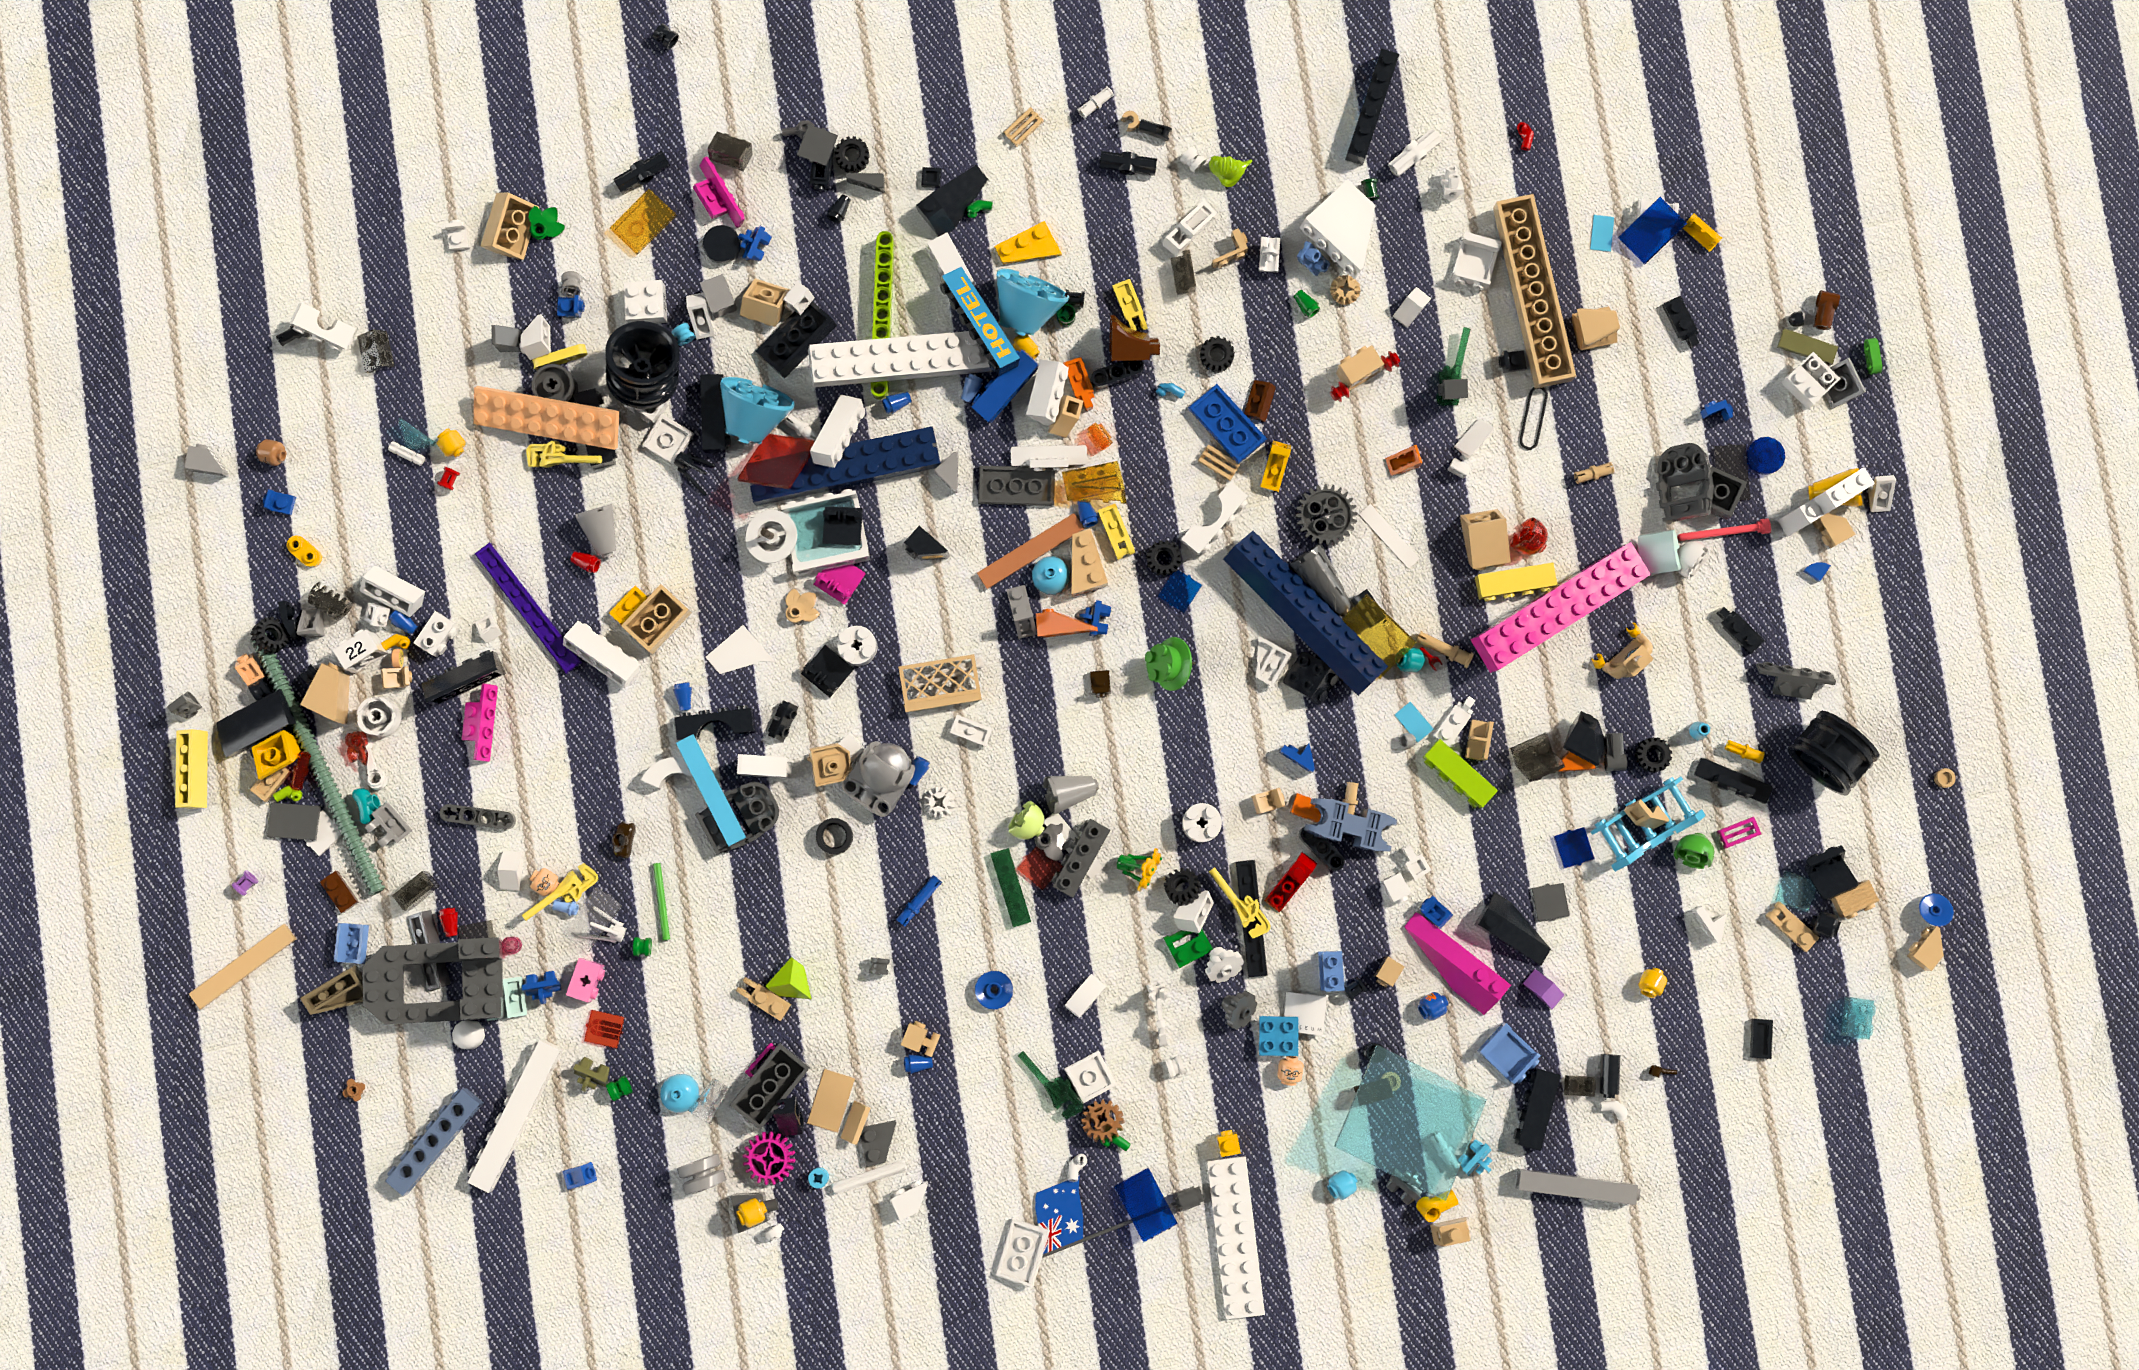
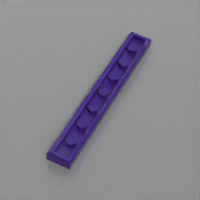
(527, 607)

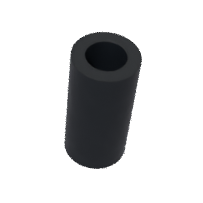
(1609, 1075)

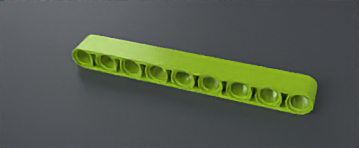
(886, 305)

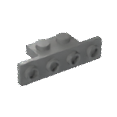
(1795, 681)

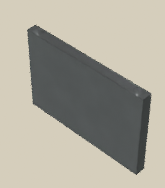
(293, 821)

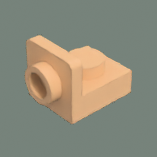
(249, 669)

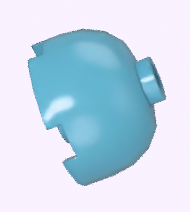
(1059, 575)
(686, 1088)

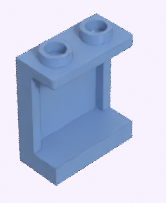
(1331, 971)
(1509, 1053)

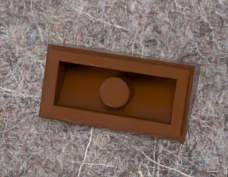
(1259, 400)

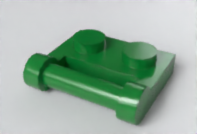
(1190, 950)

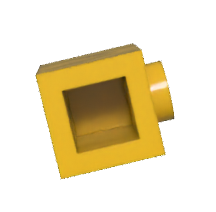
(1228, 1143)

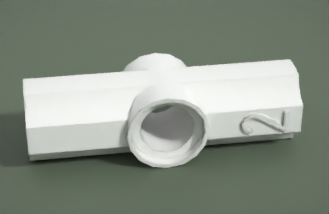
(1414, 152)

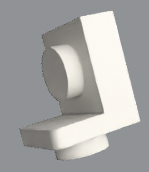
(457, 235)

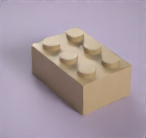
(656, 619)

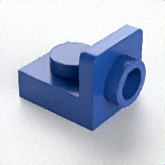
(570, 307)
(279, 502)
(579, 1175)

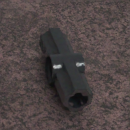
(1128, 163)
(641, 172)

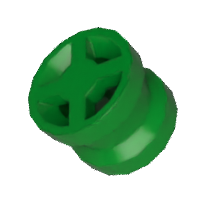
(642, 946)

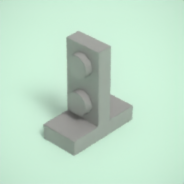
(1021, 611)

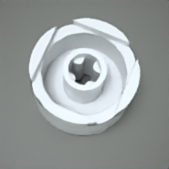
(848, 639)
(369, 721)
(1193, 815)

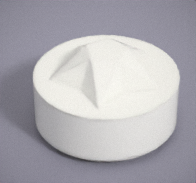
(775, 1232)

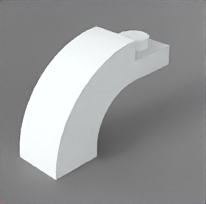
(665, 768)

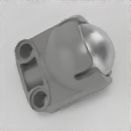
(879, 777)

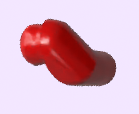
(1526, 134)

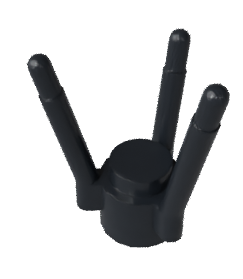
(685, 462)

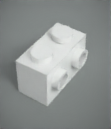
(436, 634)

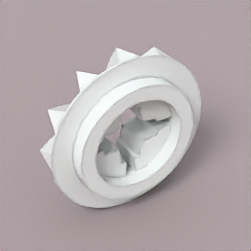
(938, 811)

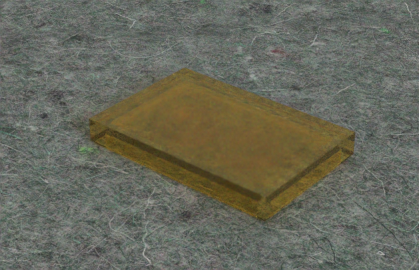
(643, 221)

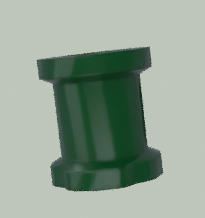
(1370, 189)

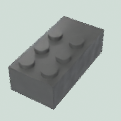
(768, 1084)

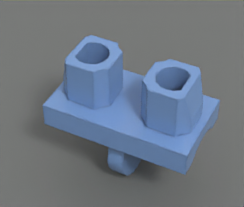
(1312, 259)

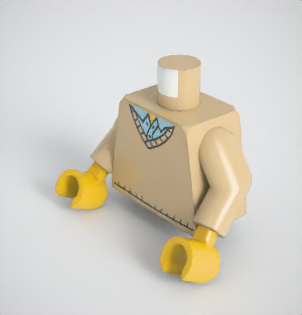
(1630, 659)

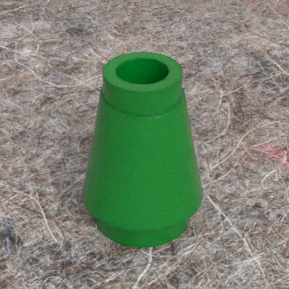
(1307, 304)

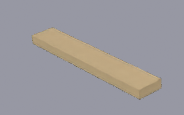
(242, 966)

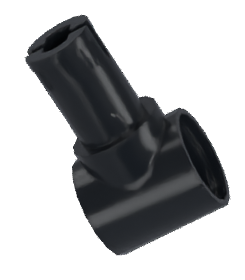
(290, 335)

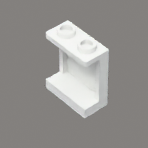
(1475, 261)

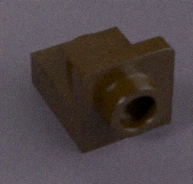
(1100, 683)

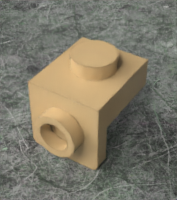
(396, 677)
(1268, 800)

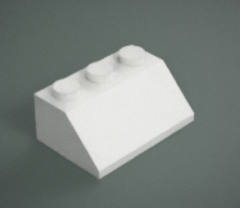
(1047, 391)

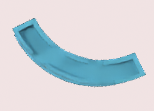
(1653, 839)

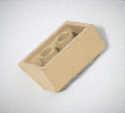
(508, 226)

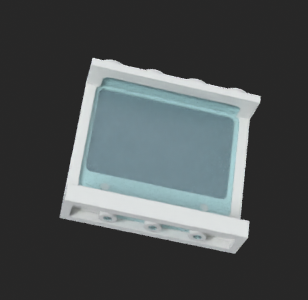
(809, 551)

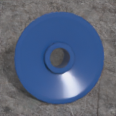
(1941, 905)

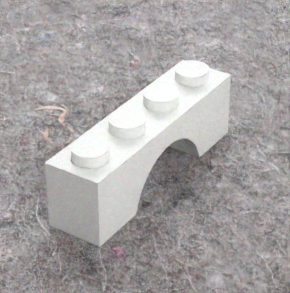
(1199, 537)

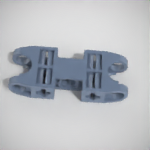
(1337, 821)

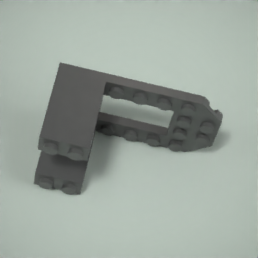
(480, 980)

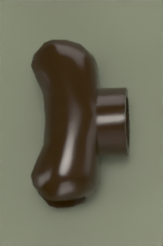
(623, 840)

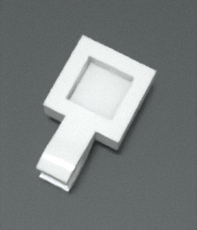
(1417, 864)

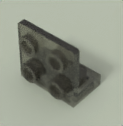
(1536, 758)

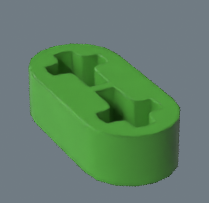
(1873, 356)

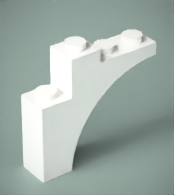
(1825, 502)

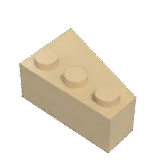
(1086, 564)

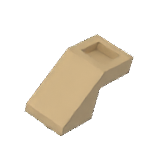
(1646, 817)

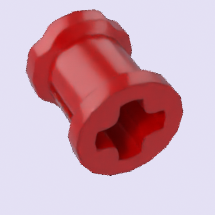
(453, 475)

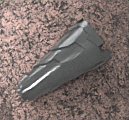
(1321, 576)

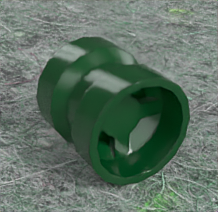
(1069, 313)

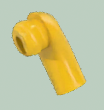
(396, 640)

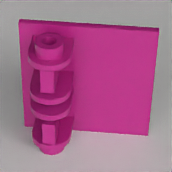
(839, 581)

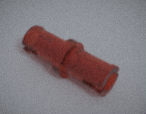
(300, 770)

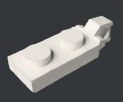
(1455, 721)

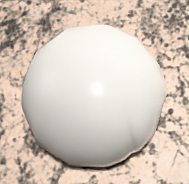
(468, 1034)

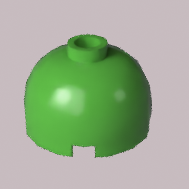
(1695, 851)

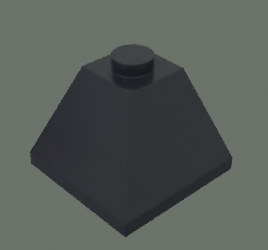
(1585, 738)

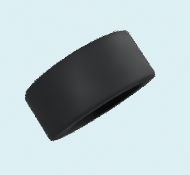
(834, 821)

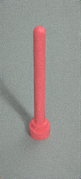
(1762, 526)

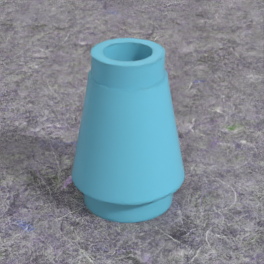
(1695, 730)

